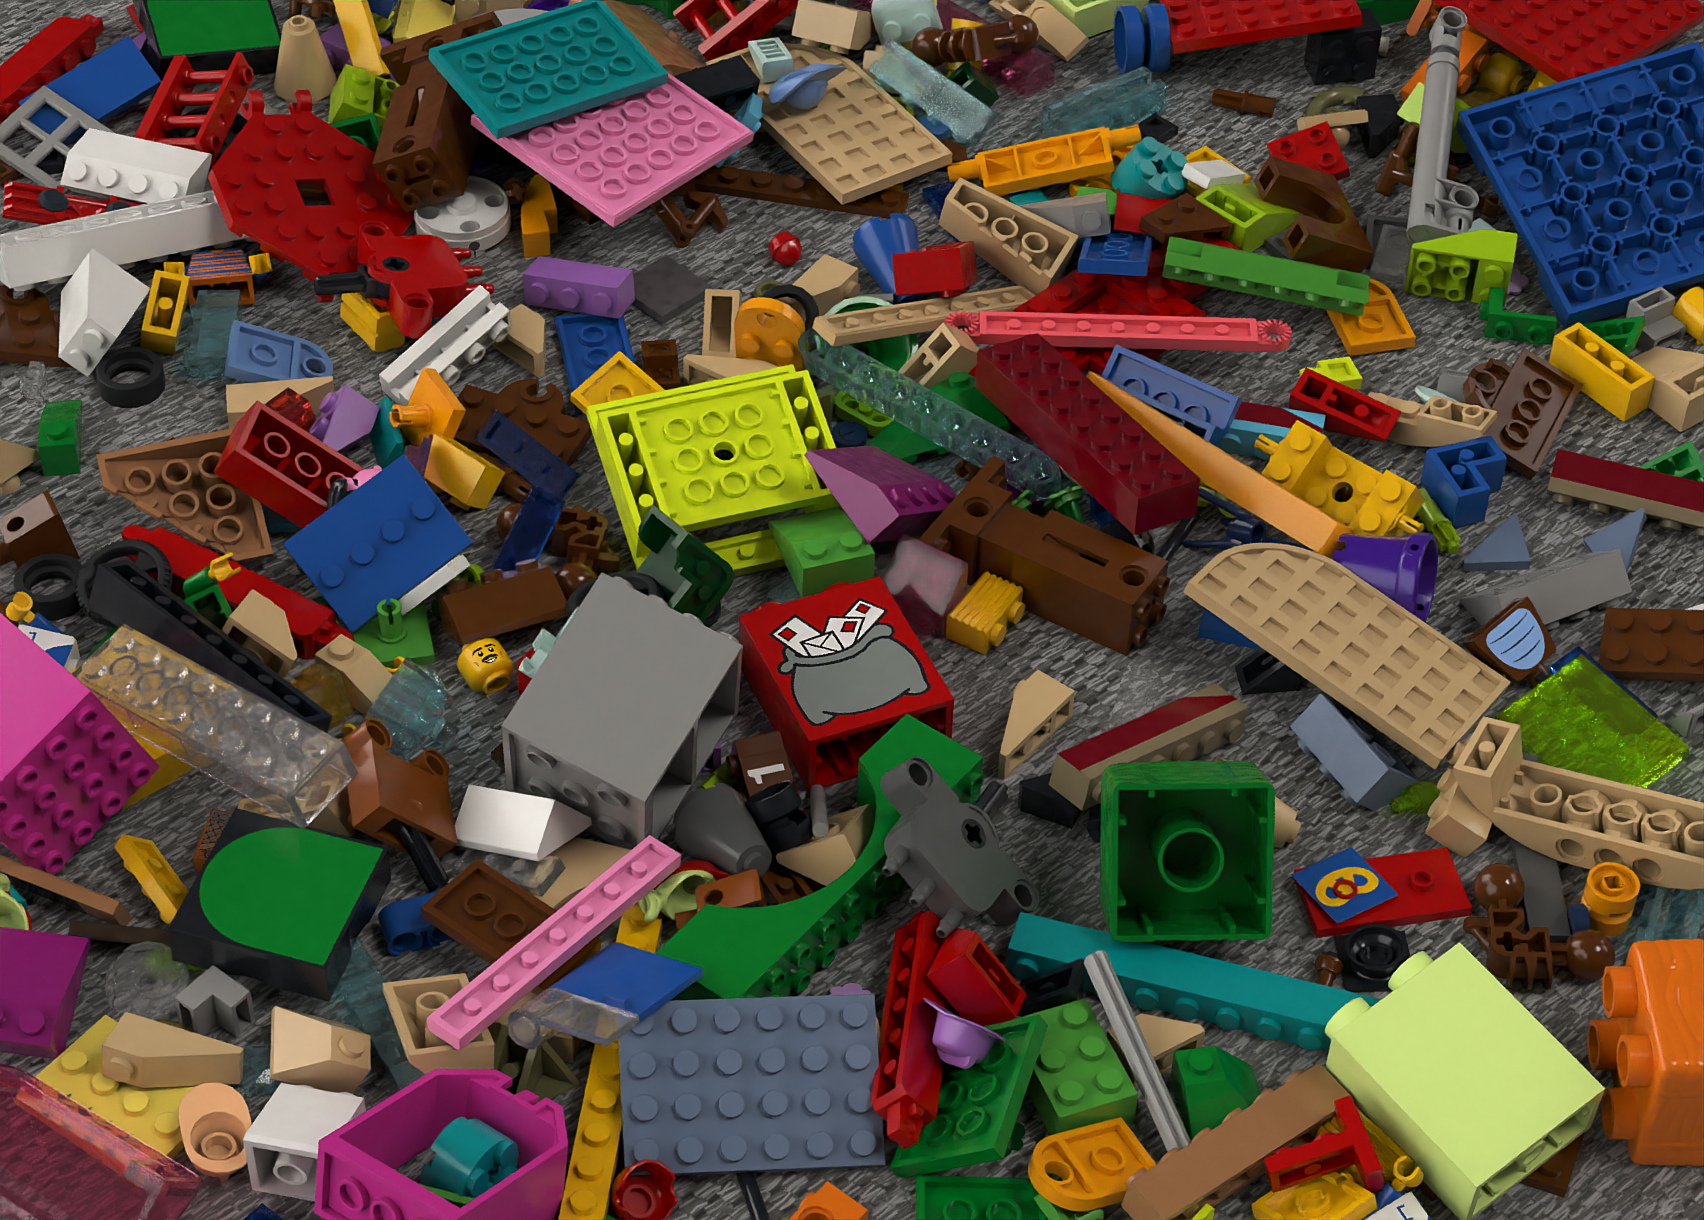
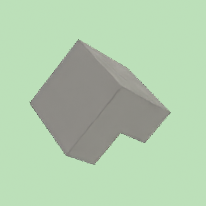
(1661, 326)
(215, 1001)

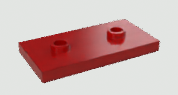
(1425, 888)

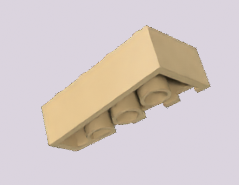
(1007, 236)

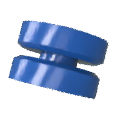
(1142, 37)

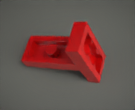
(1328, 1154)

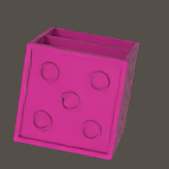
(60, 757)

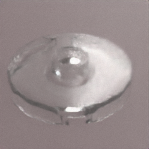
(135, 967)

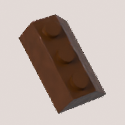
(500, 602)

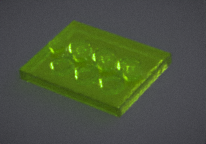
(1594, 728)

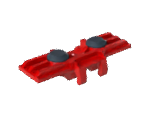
(51, 205)

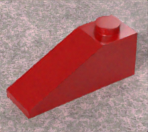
(1344, 407)

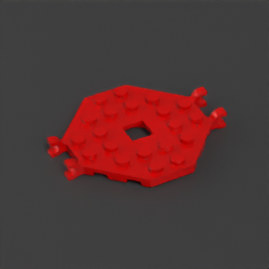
(261, 197)

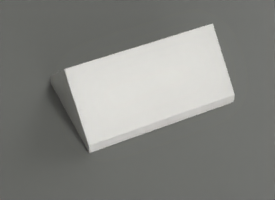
(516, 823)

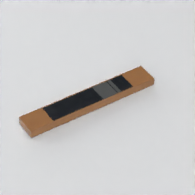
(64, 892)

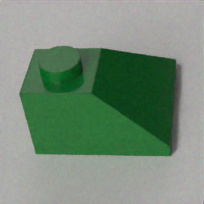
(1210, 1086)

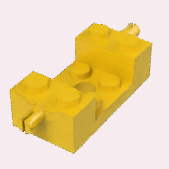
(1317, 470)

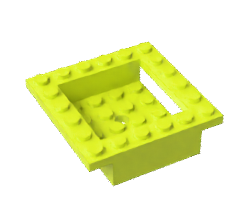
(663, 455)

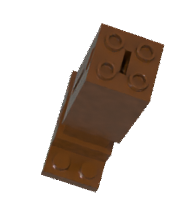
(428, 126)
(1064, 566)

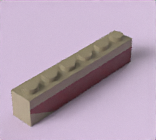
(1626, 489)
(1170, 733)

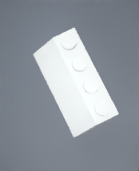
(133, 168)

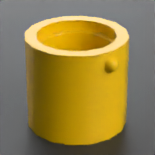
(1690, 312)

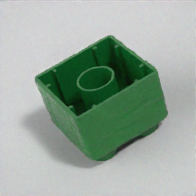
(1186, 851)

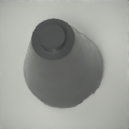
(721, 830)

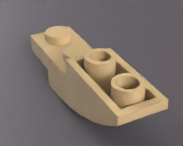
(1055, 30)
(1436, 422)

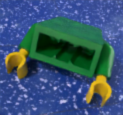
(204, 593)

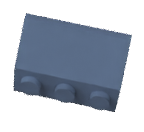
(1352, 754)

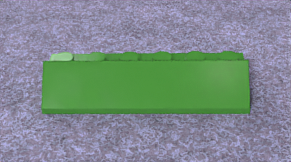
(1266, 276)

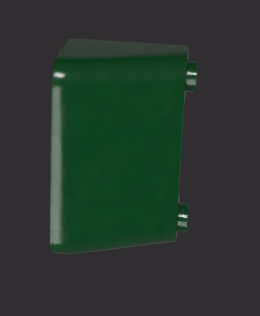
(686, 568)

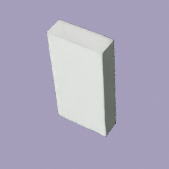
(1212, 172)
(433, 583)

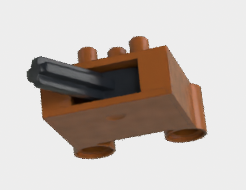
(402, 800)

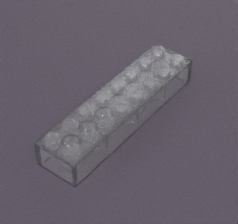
(218, 726)

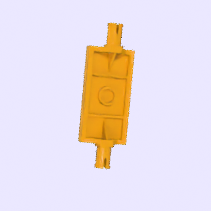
(1046, 160)

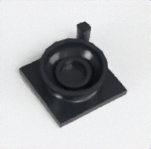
(1371, 957)

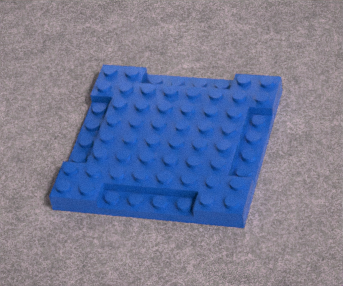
(1602, 179)

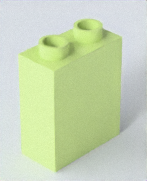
(1461, 1078)

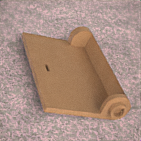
(660, 43)

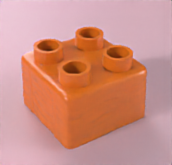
(1654, 1052)

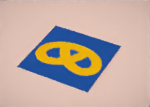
(1348, 864)

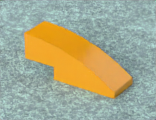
(538, 218)

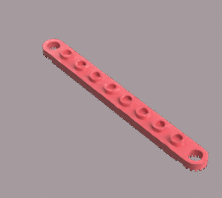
(1126, 331)

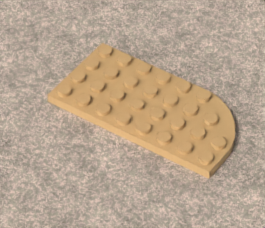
(854, 136)
(1351, 643)

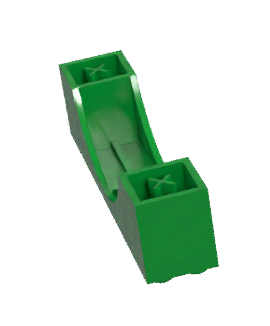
(782, 945)

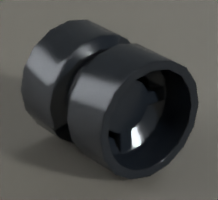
(779, 812)

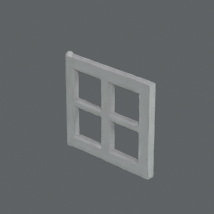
(52, 141)

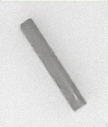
(818, 810)

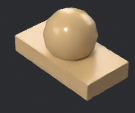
(1337, 123)

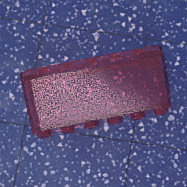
(76, 1164)

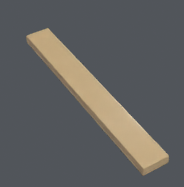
(914, 316)

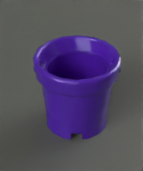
(1395, 566)

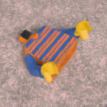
(223, 271)

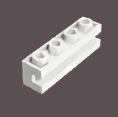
(449, 345)

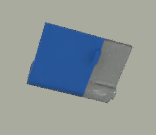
(602, 997)

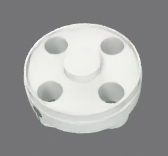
(468, 221)

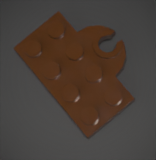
(29, 329)
(1529, 405)
(538, 416)

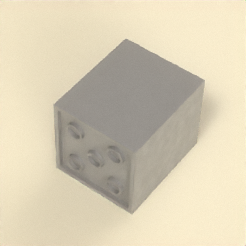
(623, 712)

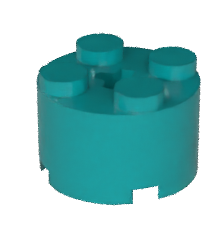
(1151, 171)
(470, 1158)

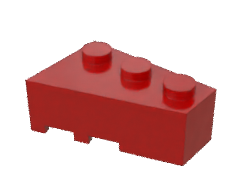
(937, 268)

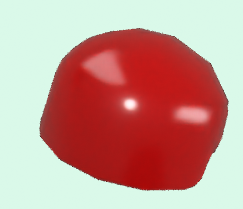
(644, 1196)

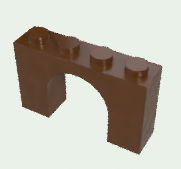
(1328, 228)

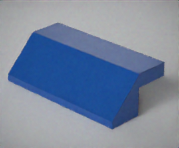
(1176, 395)

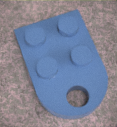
(269, 355)

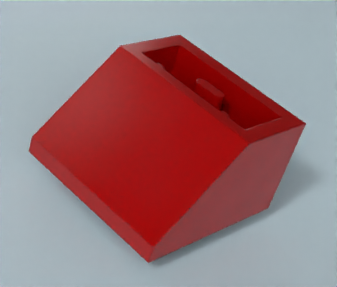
(975, 980)

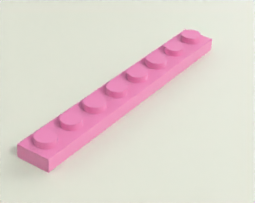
(552, 943)

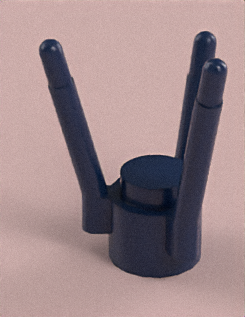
(1242, 528)

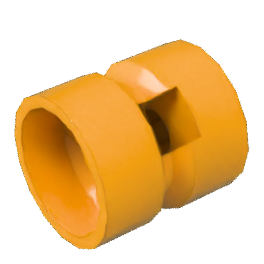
(1610, 897)

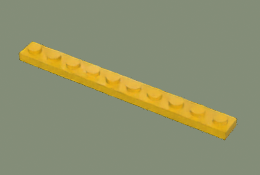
(600, 1119)

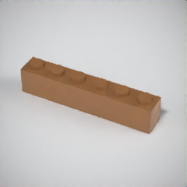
(1234, 1152)

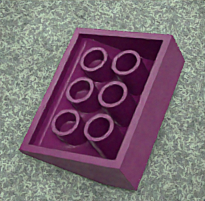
(881, 491)
(38, 990)

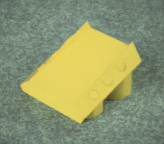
(421, 17)

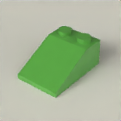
(823, 550)

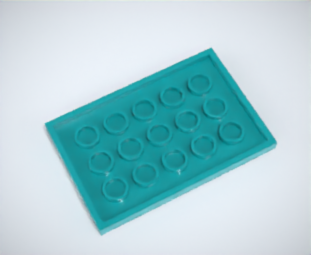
(547, 67)

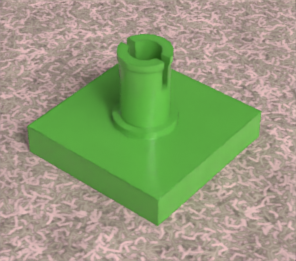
(398, 634)

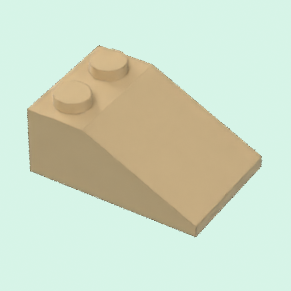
(832, 24)

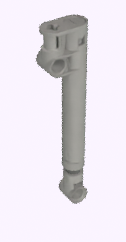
(1438, 204)

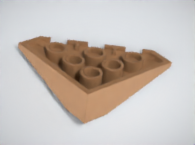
(179, 485)

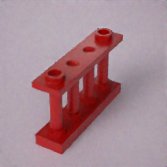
(740, 29)
(176, 94)

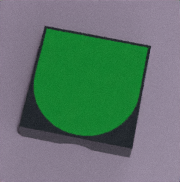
(210, 33)
(280, 904)

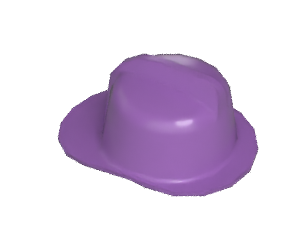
(960, 1040)

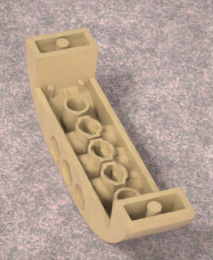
(1581, 815)

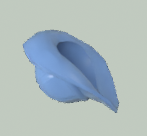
(804, 86)

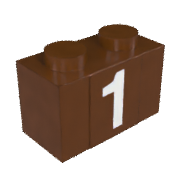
(758, 763)

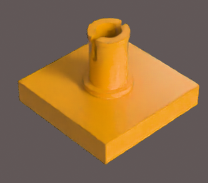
(429, 410)

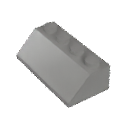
(1558, 589)

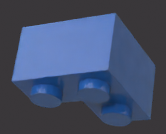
(1463, 477)

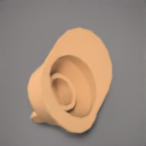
(213, 1128)

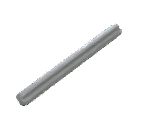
(1136, 1051)

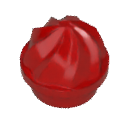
(785, 248)

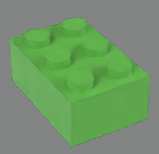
(1078, 1072)

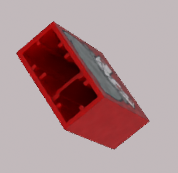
(839, 676)

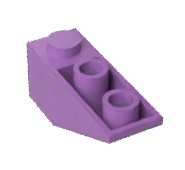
(344, 419)

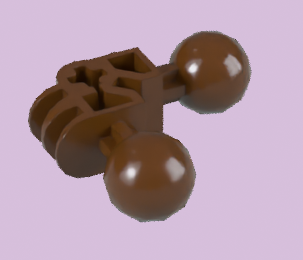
(984, 42)
(577, 536)
(1532, 955)

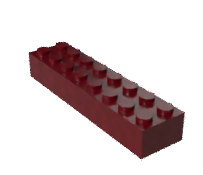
(1087, 433)

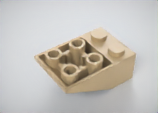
(1677, 385)

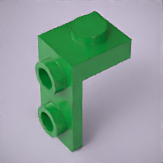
(1514, 325)

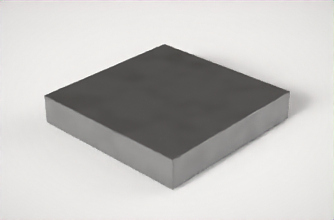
(667, 289)

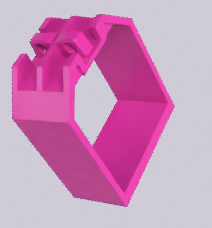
(360, 1158)

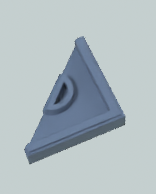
(1619, 535)
(1500, 550)

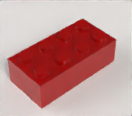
(282, 465)

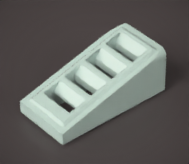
(771, 58)

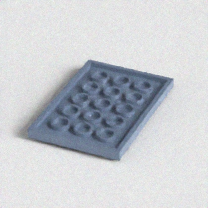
(752, 1085)

